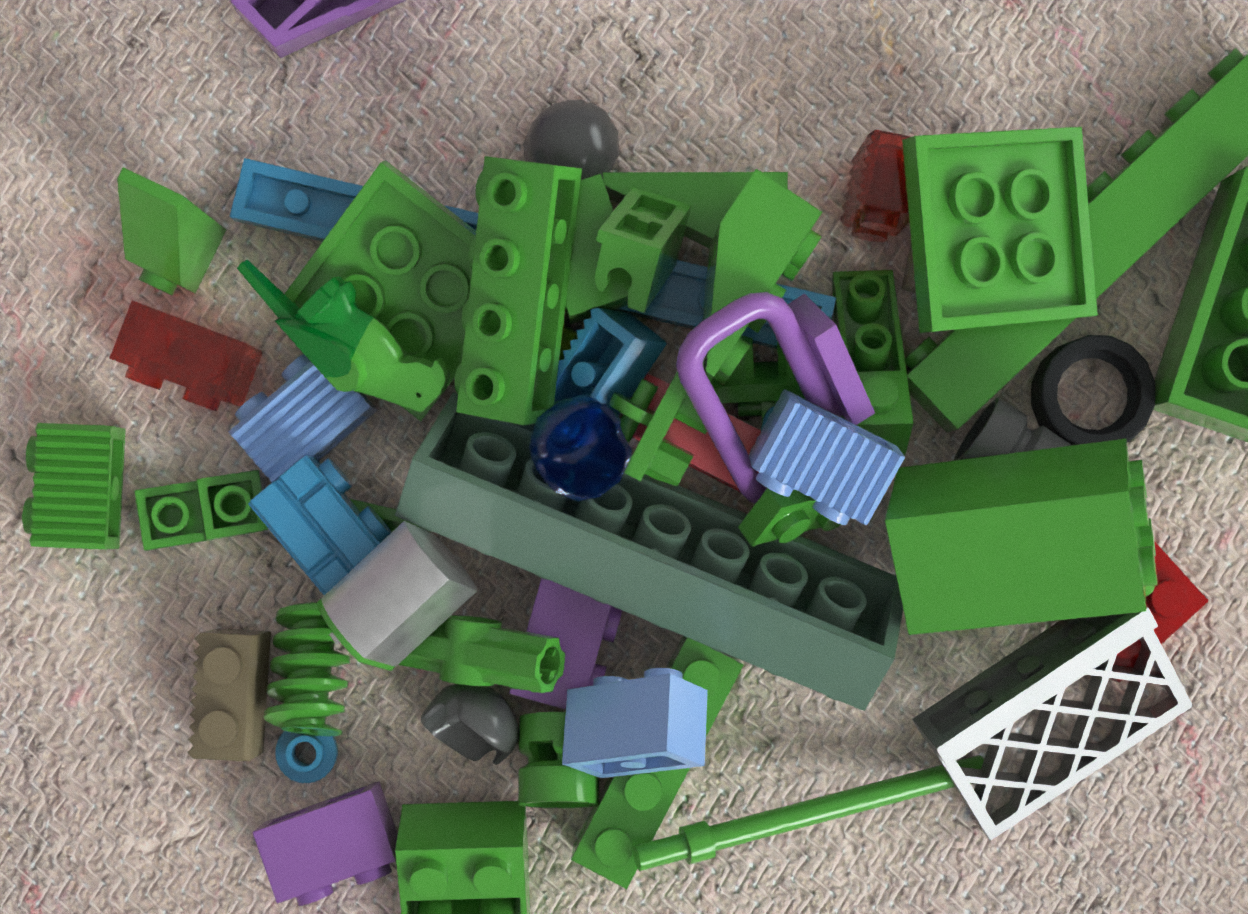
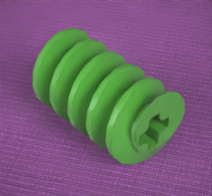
(306, 673)

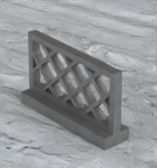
(1036, 679)

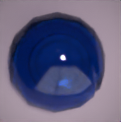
(580, 448)

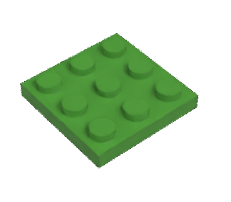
(999, 228)
(405, 264)

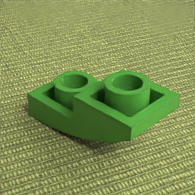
(198, 510)

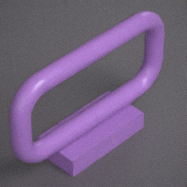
(812, 351)

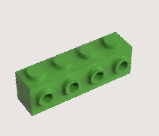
(517, 289)

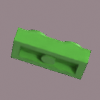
(782, 518)

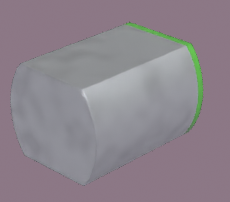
(396, 597)

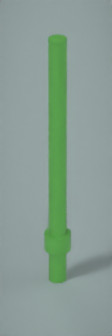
(700, 841)

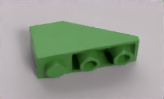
(872, 334)

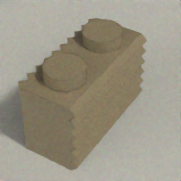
(230, 694)

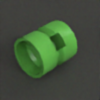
(544, 779)

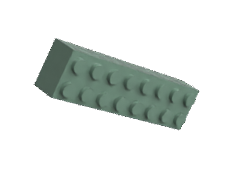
(661, 558)

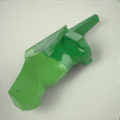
(351, 345)

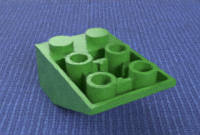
(755, 244)
(463, 858)

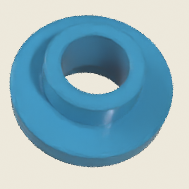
(326, 756)

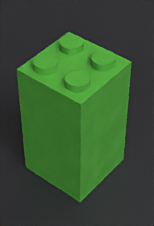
(1022, 538)

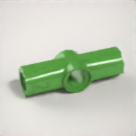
(484, 654)

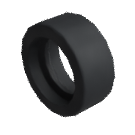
(1124, 358)

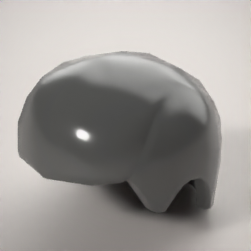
(573, 136)
(472, 721)

